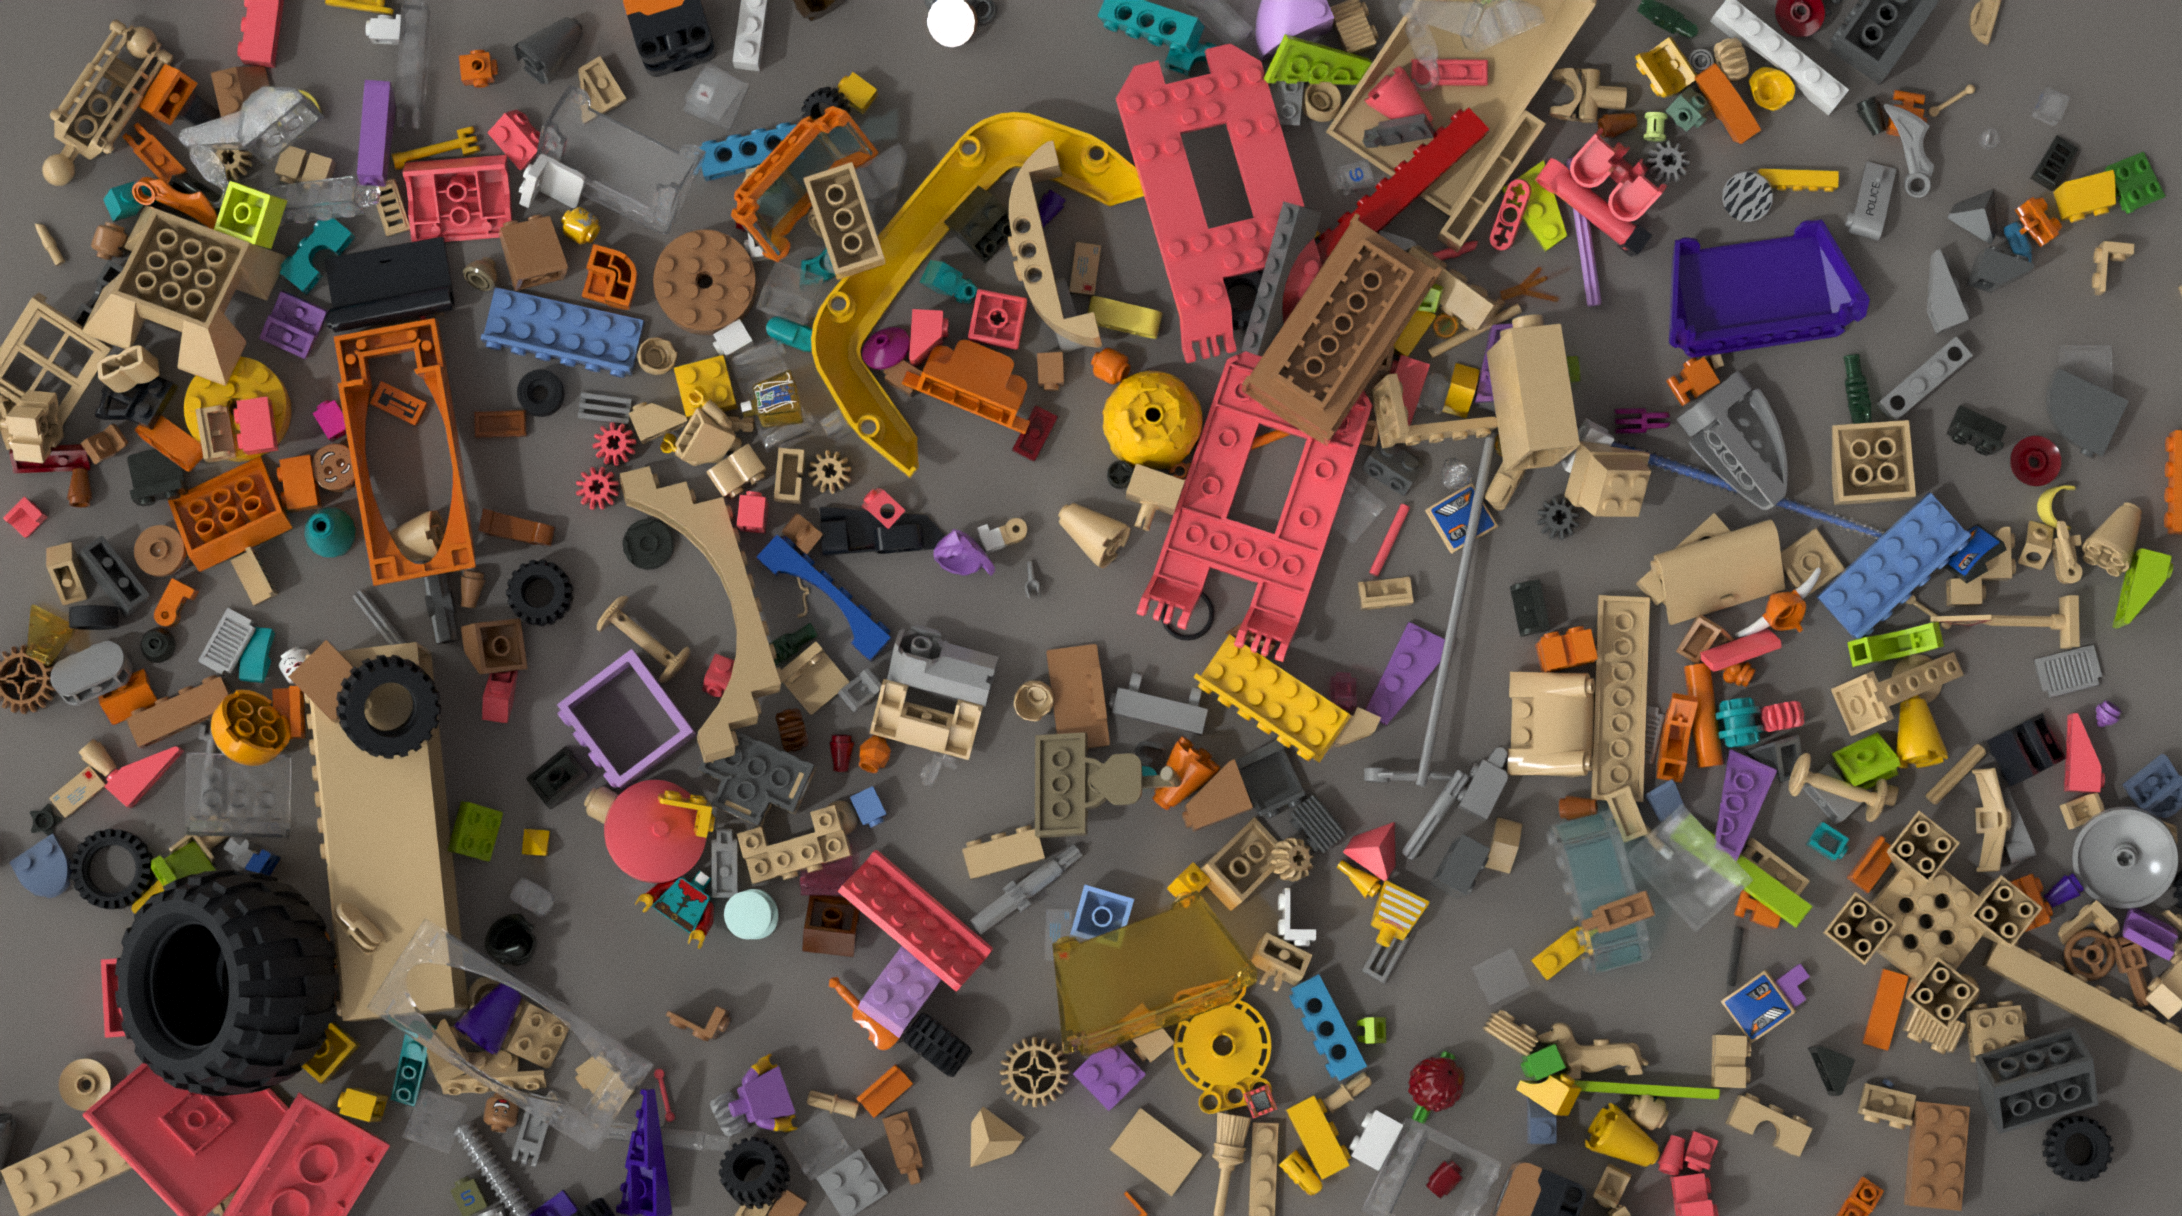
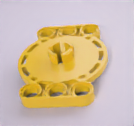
(1229, 1070)

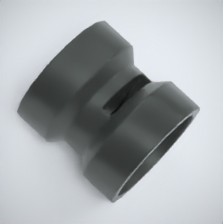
(1118, 470)

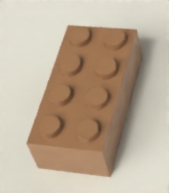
(1937, 1156)

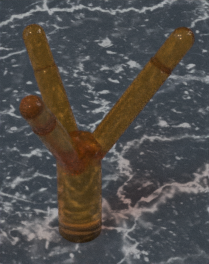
(1526, 284)

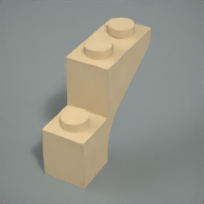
(1999, 569)

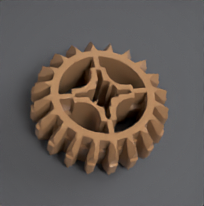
(24, 669)

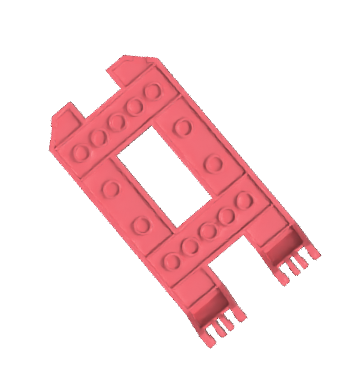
(1192, 253)
(1205, 539)

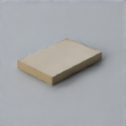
(1155, 1152)

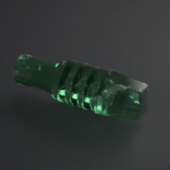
(1857, 390)
(789, 643)

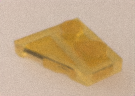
(46, 635)

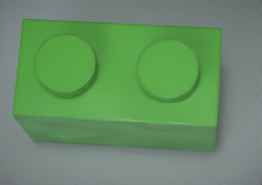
(1542, 1062)

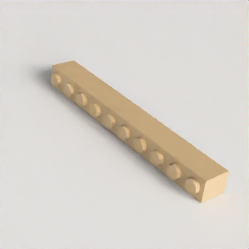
(2087, 1002)

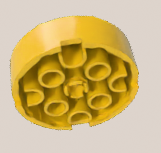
(248, 381)

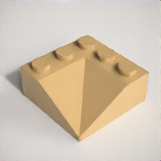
(1872, 463)

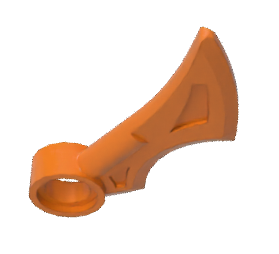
(191, 204)

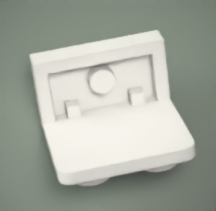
(553, 180)
(1299, 937)

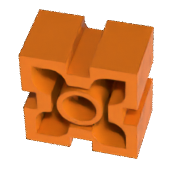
(1566, 651)

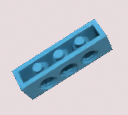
(760, 138)
(1353, 1060)

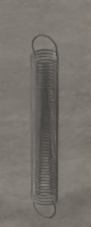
(1737, 956)

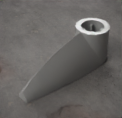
(2017, 840)

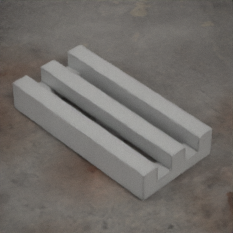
(587, 396)
(1374, 973)

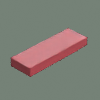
(1453, 72)
(1741, 650)

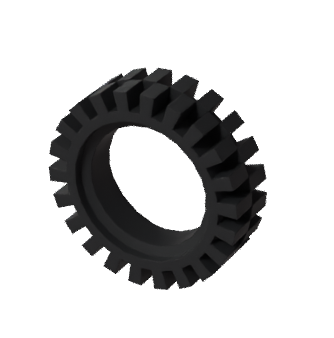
(82, 862)

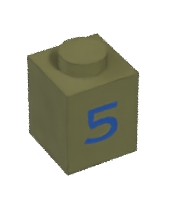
(469, 1196)

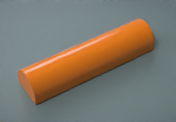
(1704, 726)

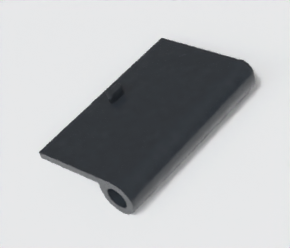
(389, 285)

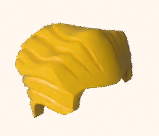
(1771, 88)

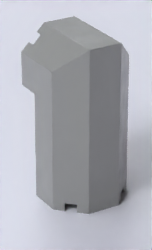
(941, 667)

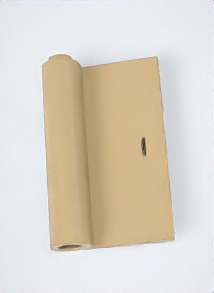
(1720, 571)

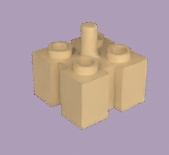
(34, 426)

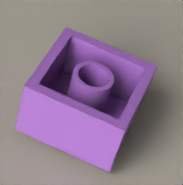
(1109, 1075)

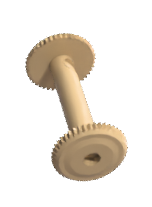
(615, 616)
(1875, 800)

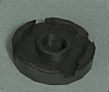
(648, 544)

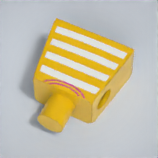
(1396, 913)

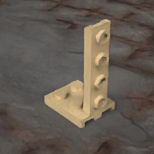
(1393, 417)
(1867, 702)

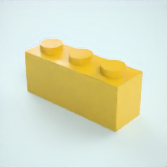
(362, 1104)
(1318, 1136)

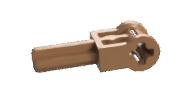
(2130, 961)

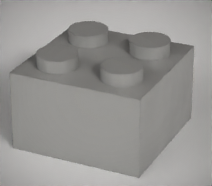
(852, 1184)

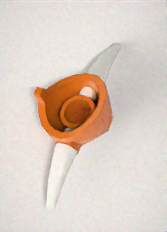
(1784, 609)

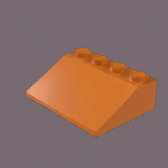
(229, 514)

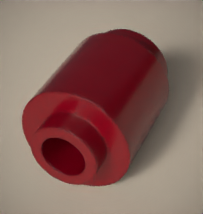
(1444, 1178)

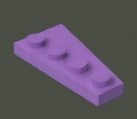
(1409, 666)
(1741, 799)

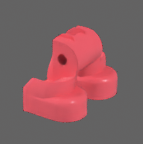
(1634, 191)

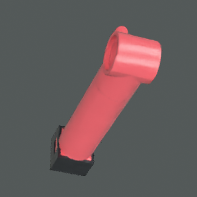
(1558, 180)

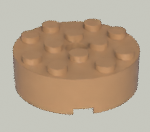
(700, 256)

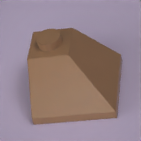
(495, 646)

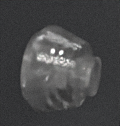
(1456, 474)

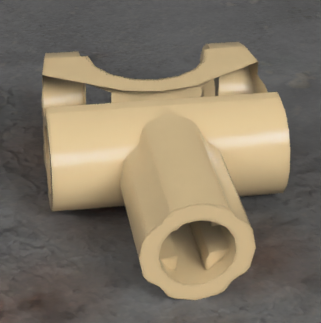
(1588, 95)

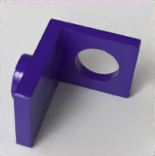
(558, 1205)

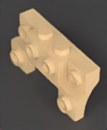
(925, 726)
(797, 854)

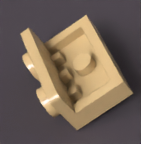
(1887, 1105)

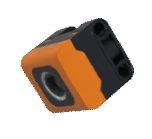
(670, 34)

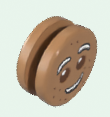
(333, 468)

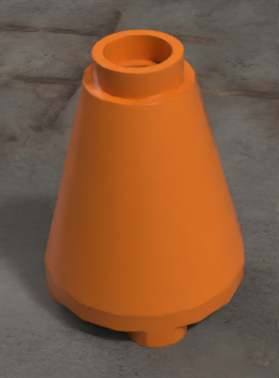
(1192, 766)

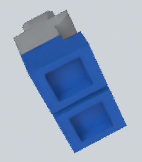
(247, 856)

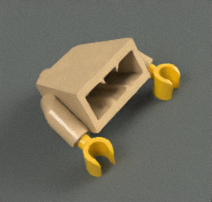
(705, 436)

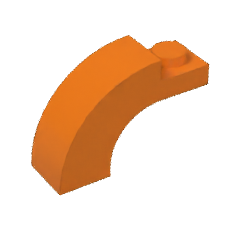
(1675, 737)

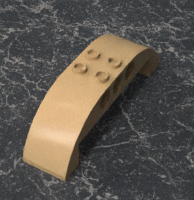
(1025, 214)

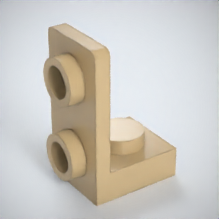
(2117, 252)
(2102, 919)

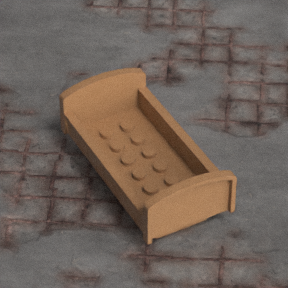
(1340, 332)

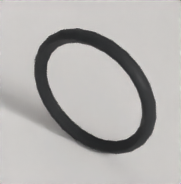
(1197, 635)

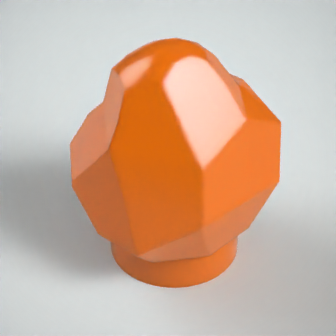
(874, 754)

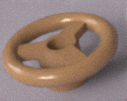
(2097, 973)

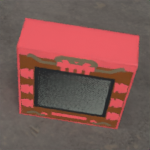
(1260, 1101)

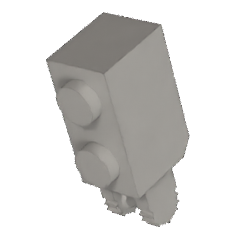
(1485, 785)

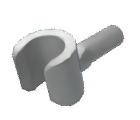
(1032, 584)

